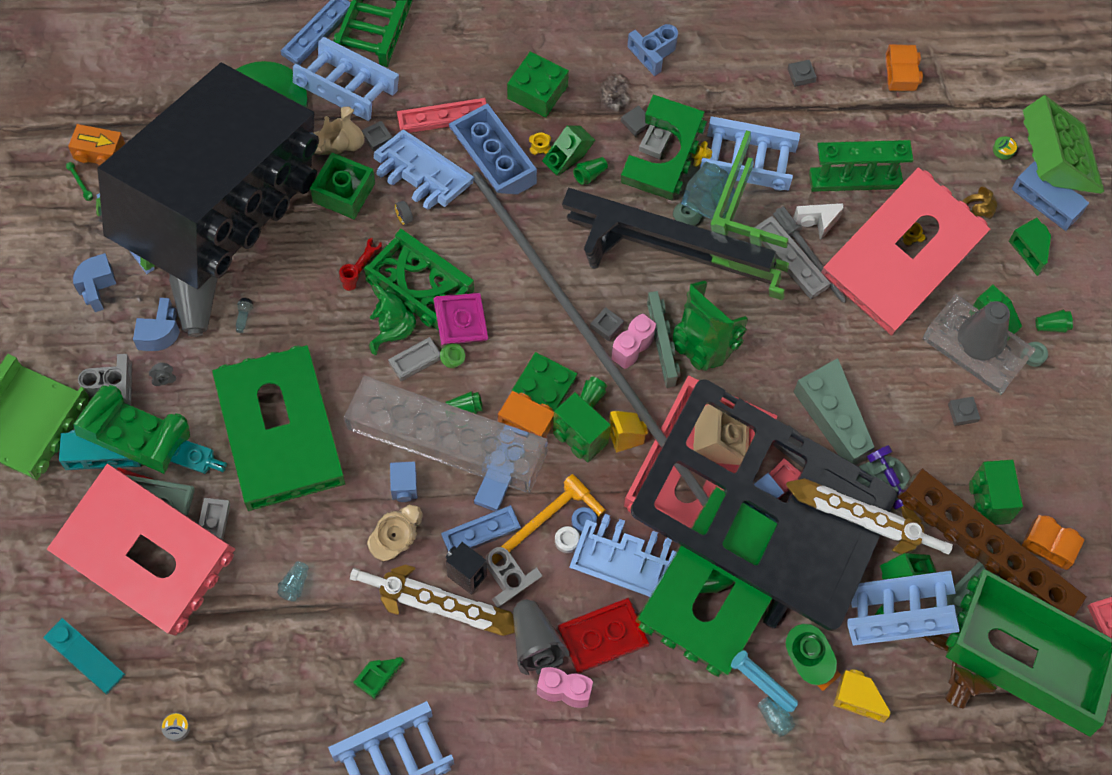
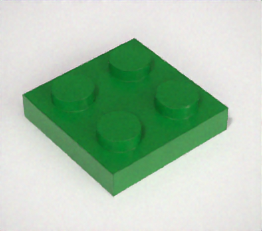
(545, 381)

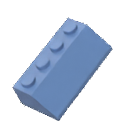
(495, 151)

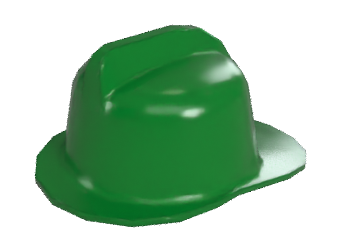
(811, 654)

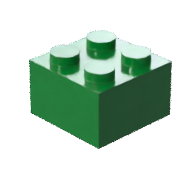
(537, 84)
(342, 185)
(581, 427)
(996, 491)

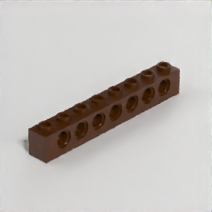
(984, 532)

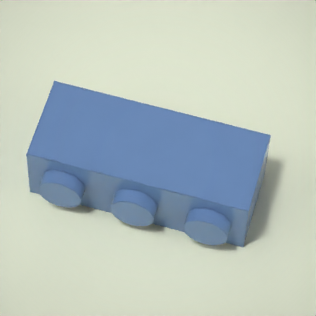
(1056, 203)

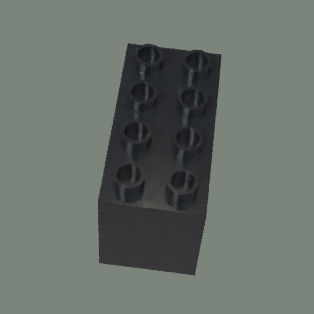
(208, 175)

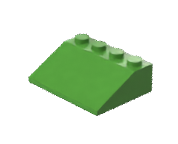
(1061, 147)

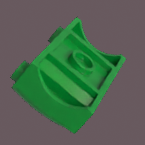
(130, 430)

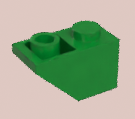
(568, 149)

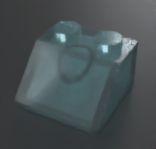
(706, 190)

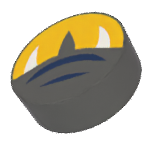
(403, 212)

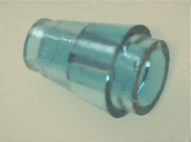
(293, 582)
(777, 718)

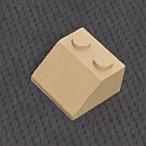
(720, 437)

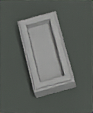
(415, 359)

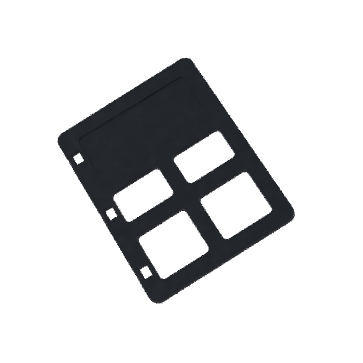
(812, 554)

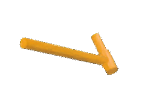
(573, 489)

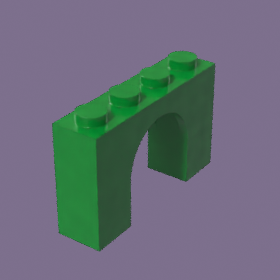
(665, 178)

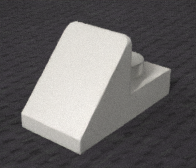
(821, 215)

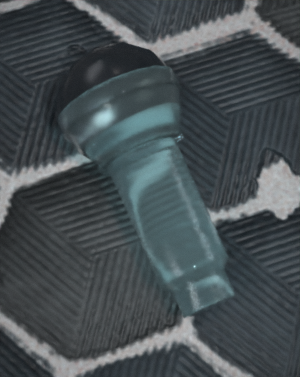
(244, 307)

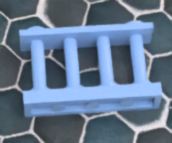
(352, 63)
(762, 137)
(903, 624)
(394, 728)

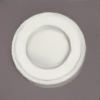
(567, 539)

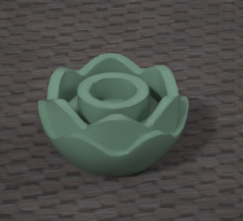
(692, 218)

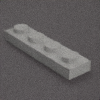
(800, 266)

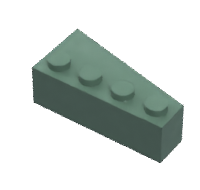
(835, 411)

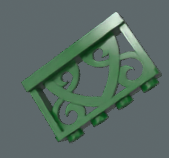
(438, 267)

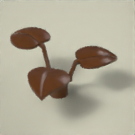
(967, 681)

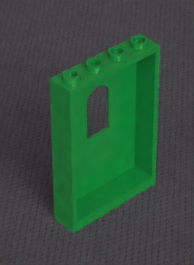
(288, 458)
(671, 602)
(1071, 663)

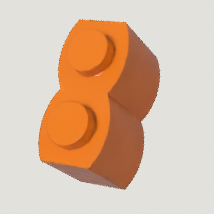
(903, 67)
(1053, 542)

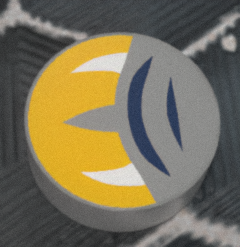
(175, 727)

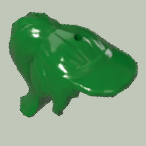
(394, 319)

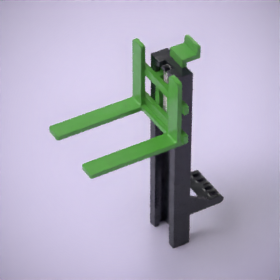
(615, 221)

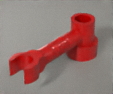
(350, 273)

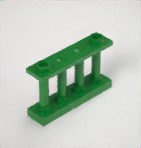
(390, 32)
(860, 177)

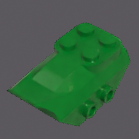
(706, 332)

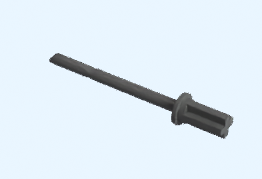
(792, 229)

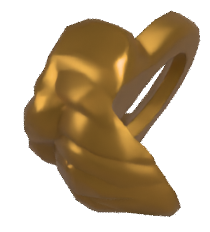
(986, 208)

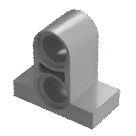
(107, 375)
(509, 567)

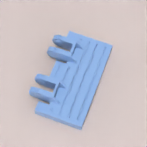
(422, 164)
(620, 562)

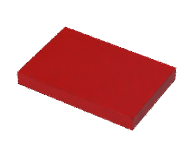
(602, 635)

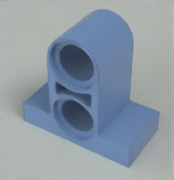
(654, 46)

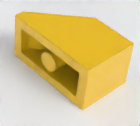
(626, 430)
(860, 696)

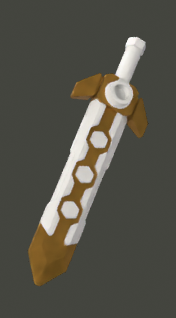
(903, 529)
(435, 600)

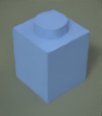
(403, 481)

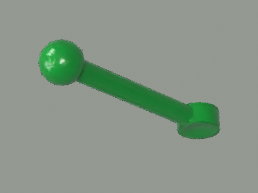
(88, 196)

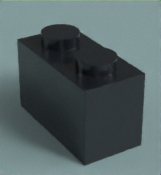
(466, 567)

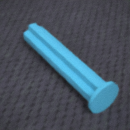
(764, 681)

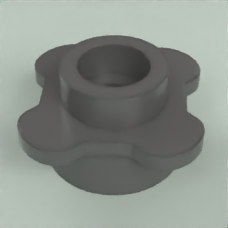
(162, 374)

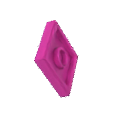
(460, 318)

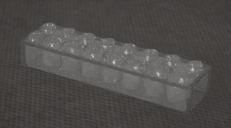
(446, 434)

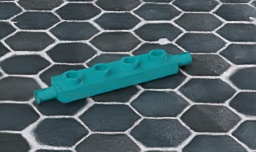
(197, 458)

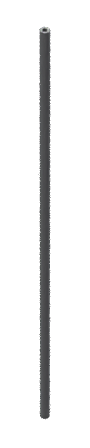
(586, 332)

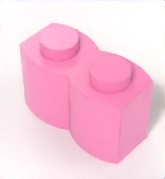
(634, 340)
(558, 686)

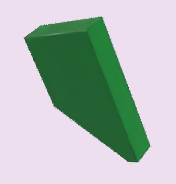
(377, 675)

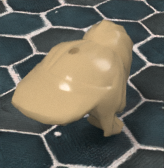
(339, 134)
(400, 522)

